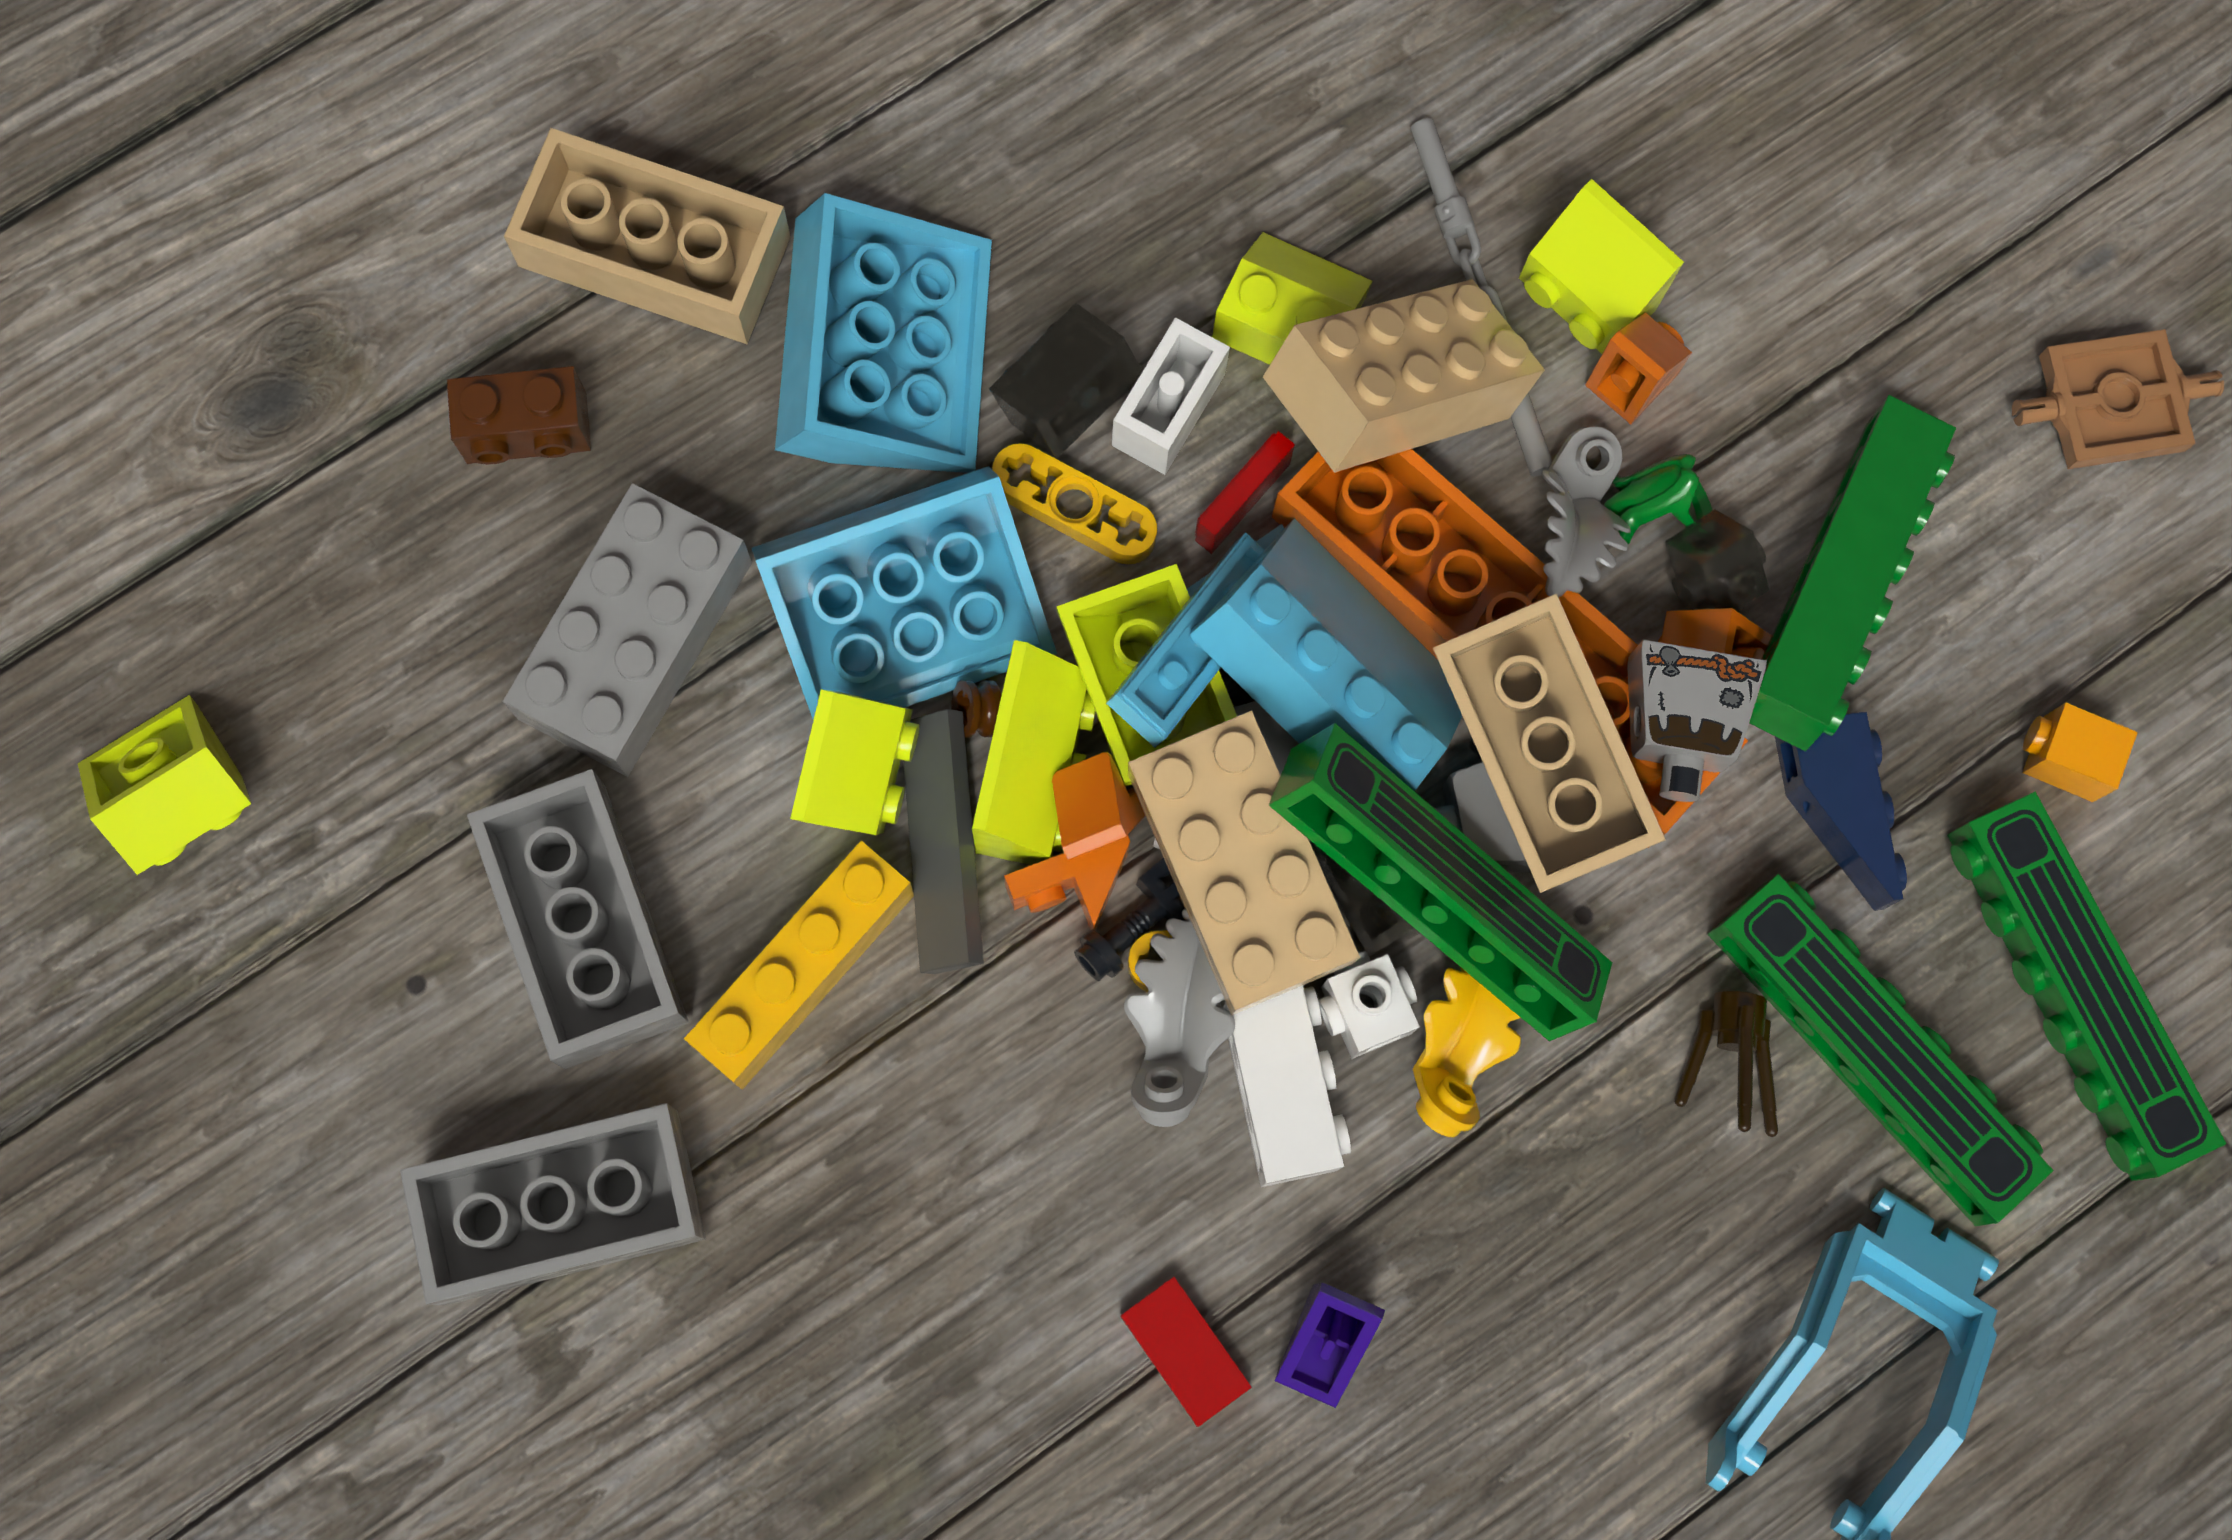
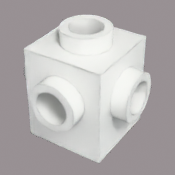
(1362, 1026)

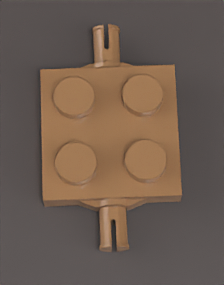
(2117, 399)

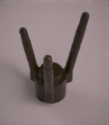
(1742, 1028)

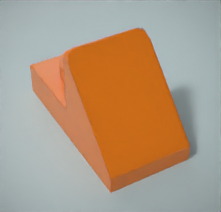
(1093, 805)
(1090, 875)

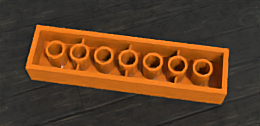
(1452, 570)

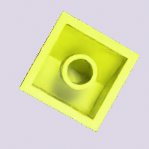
(1599, 268)
(1280, 289)
(854, 763)
(162, 786)

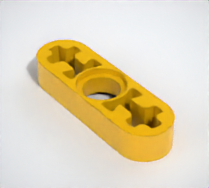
(1121, 513)

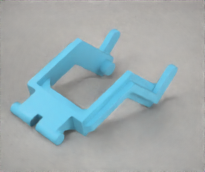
(1929, 1279)

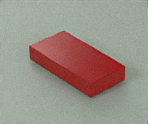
(1244, 491)
(1185, 1352)

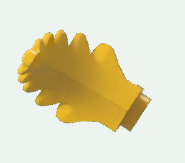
(1460, 1043)

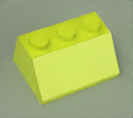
(1110, 637)
(1032, 739)

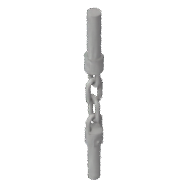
(1456, 221)

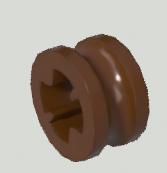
(978, 706)

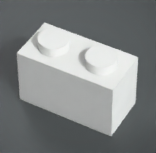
(1170, 396)

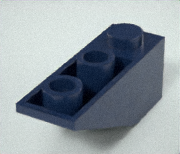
(1844, 805)

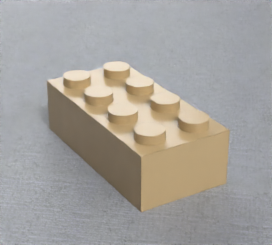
(648, 235)
(1402, 373)
(1548, 743)
(1240, 864)

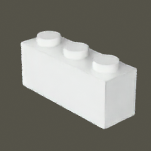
(1286, 1088)

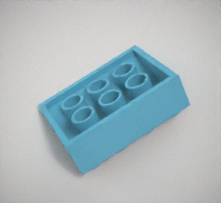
(883, 340)
(906, 594)
(1330, 653)

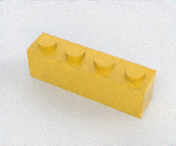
(801, 965)

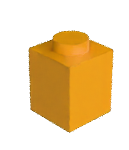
(2078, 751)

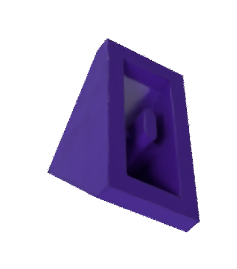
(1328, 1343)

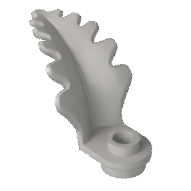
(1583, 521)
(1176, 1024)

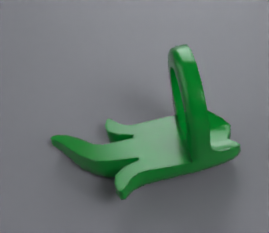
(1659, 490)

